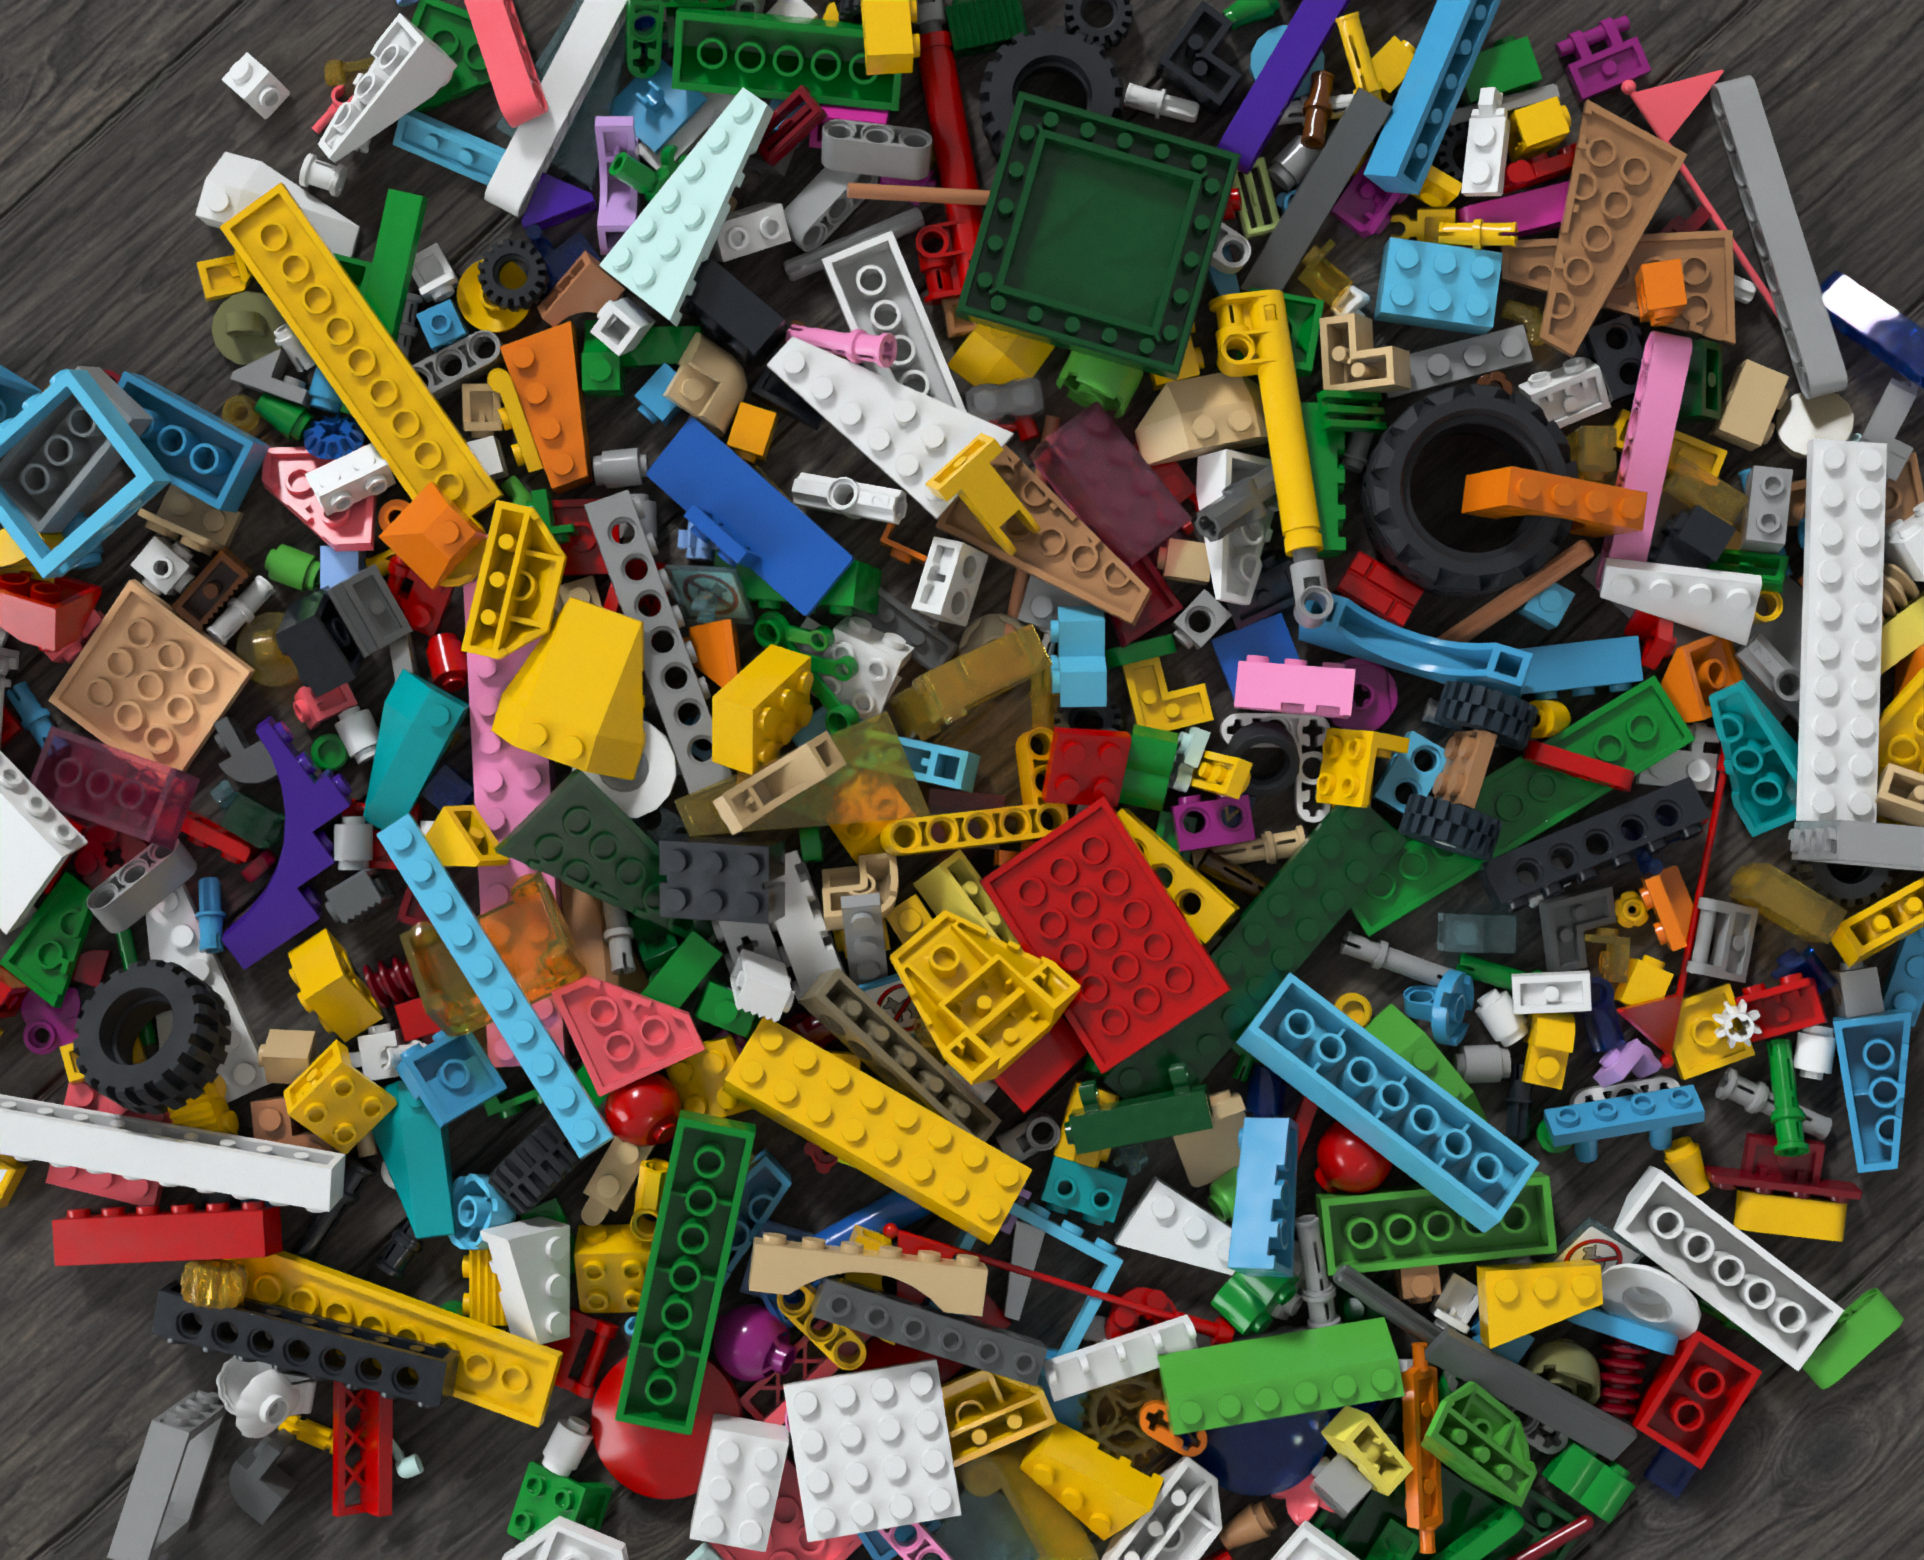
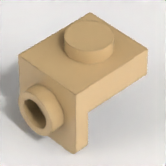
(480, 409)

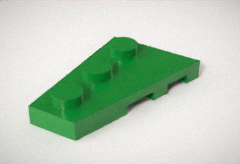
(52, 941)

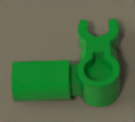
(643, 178)

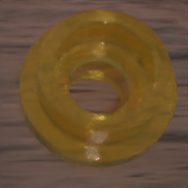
(231, 408)

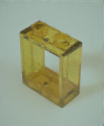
(1787, 902)

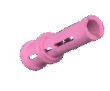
(856, 345)

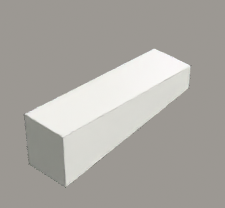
(1024, 1253)

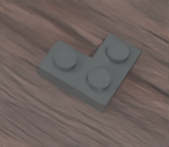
(1566, 919)

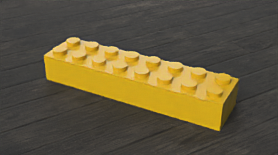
(876, 1130)

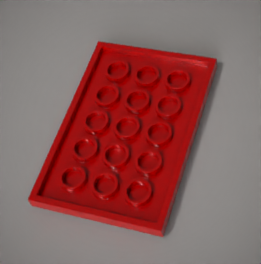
(1112, 927)

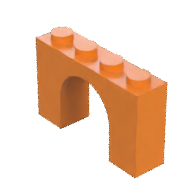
(1593, 506)

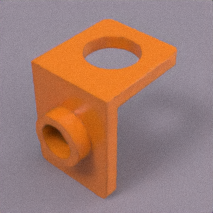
(899, 551)

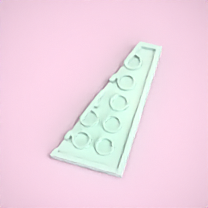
(685, 217)

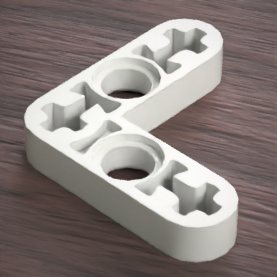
(1293, 724)

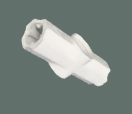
(868, 501)

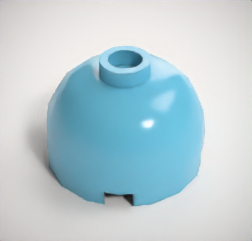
(477, 1208)

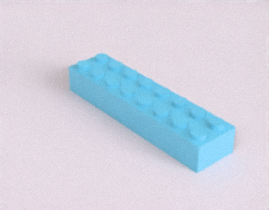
(1388, 1103)

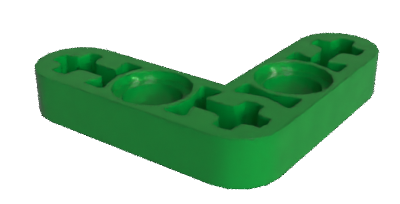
(653, 37)

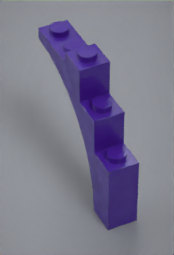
(309, 803)

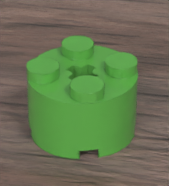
(1100, 381)

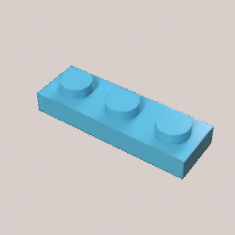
(448, 146)

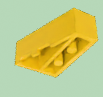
(1533, 1296)
(1088, 1482)

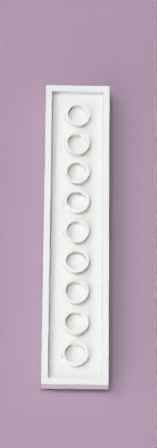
(1841, 631)

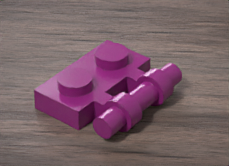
(1605, 69)

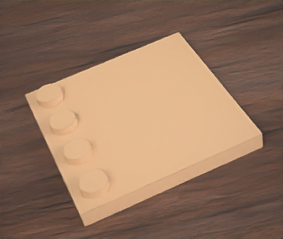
(151, 681)

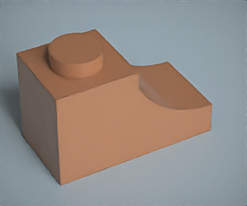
(581, 289)

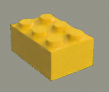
(761, 709)

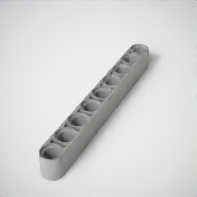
(1778, 237)

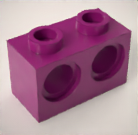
(1213, 830)

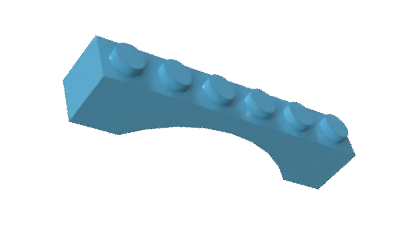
(1370, 638)

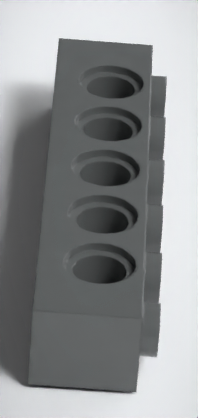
(929, 1329)

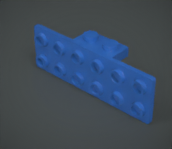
(748, 517)

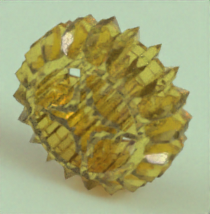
(1116, 1425)

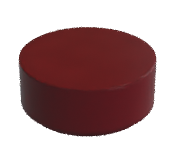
(259, 866)

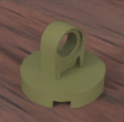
(246, 327)

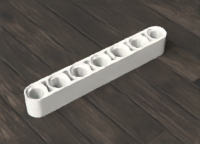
(564, 90)

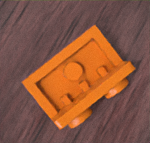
(1671, 906)

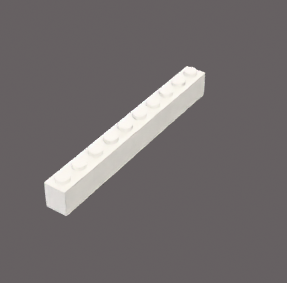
(171, 1154)

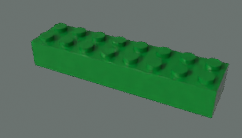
(685, 1272)

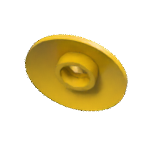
(478, 307)

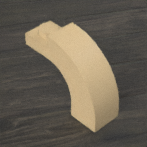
(779, 782)

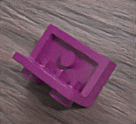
(1365, 205)

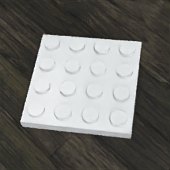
(872, 1449)

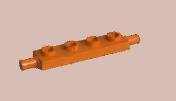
(1424, 1481)

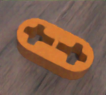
(1163, 1435)

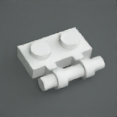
(1685, 764)

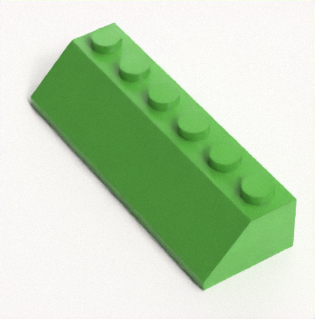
(1279, 1376)

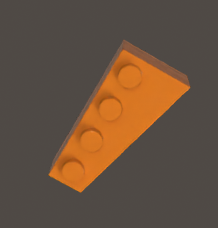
(550, 391)

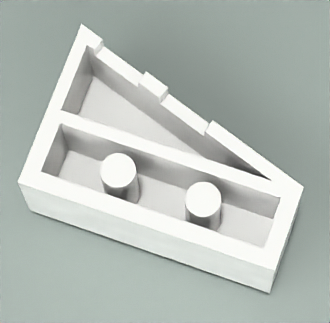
(1176, 1228)
(533, 1276)

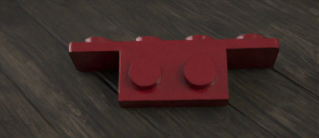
(1767, 1172)

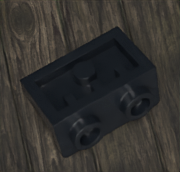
(1271, 593)

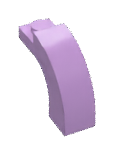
(618, 202)

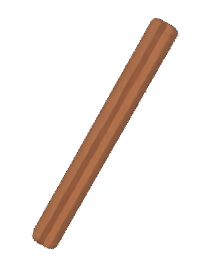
(1520, 593)

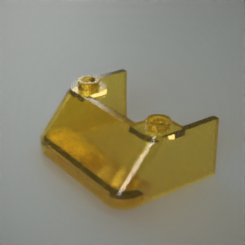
(1048, 1524)

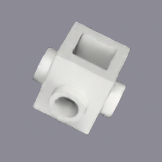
(153, 565)

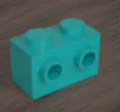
(1083, 1189)

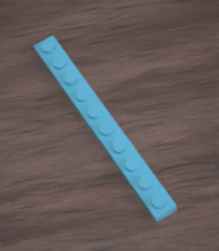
(495, 986)

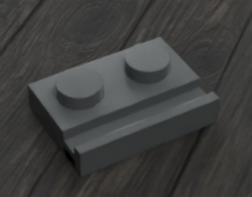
(368, 610)

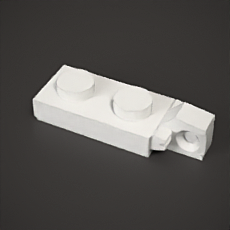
(1486, 146)

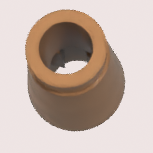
(1248, 1526)

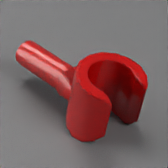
(1026, 429)

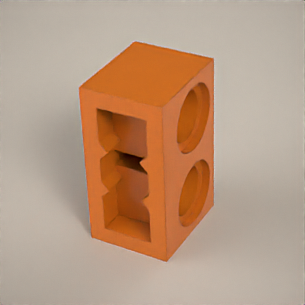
(1660, 292)

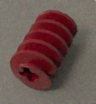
(391, 982)
(1619, 1376)

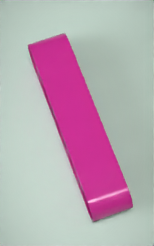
(1532, 210)

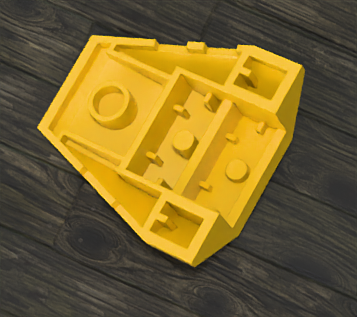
(581, 693)
(980, 994)

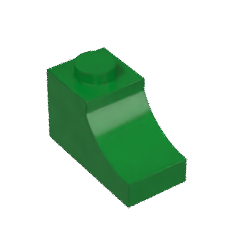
(601, 367)

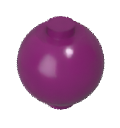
(752, 1343)

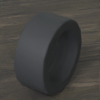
(1272, 733)

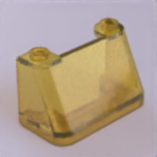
(528, 937)

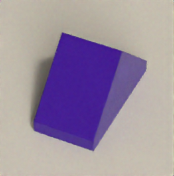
(556, 203)

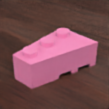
(1294, 687)

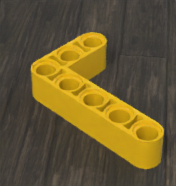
(990, 820)

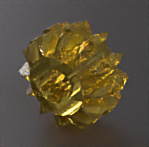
(214, 1283)

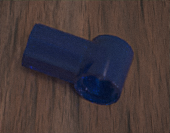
(1603, 1022)

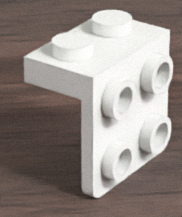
(878, 661)

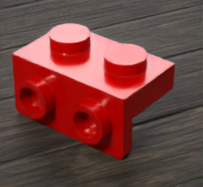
(1784, 1007)

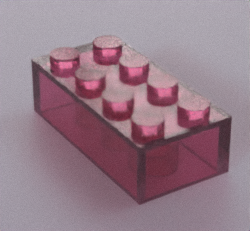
(1109, 485)
(114, 787)

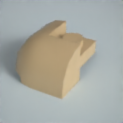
(708, 384)
(874, 875)

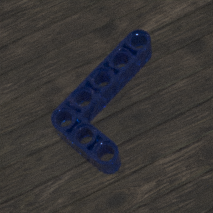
(1875, 326)

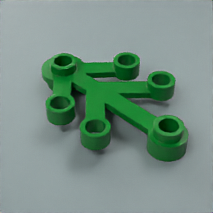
(785, 635)

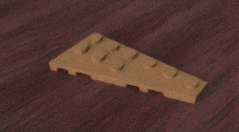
(1705, 267)
(1062, 551)

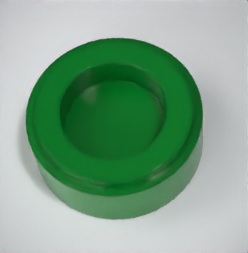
(329, 752)

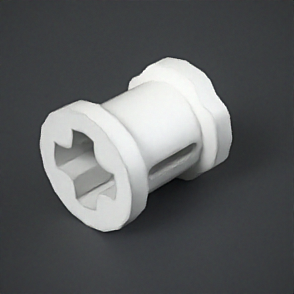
(323, 175)

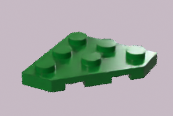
(454, 34)

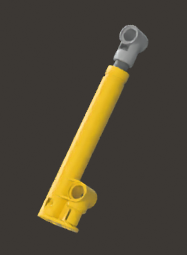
(1260, 330)

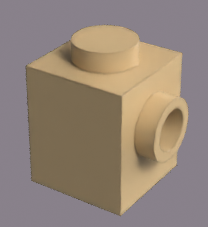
(287, 1054)

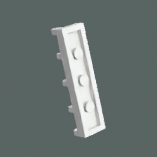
(1117, 1357)

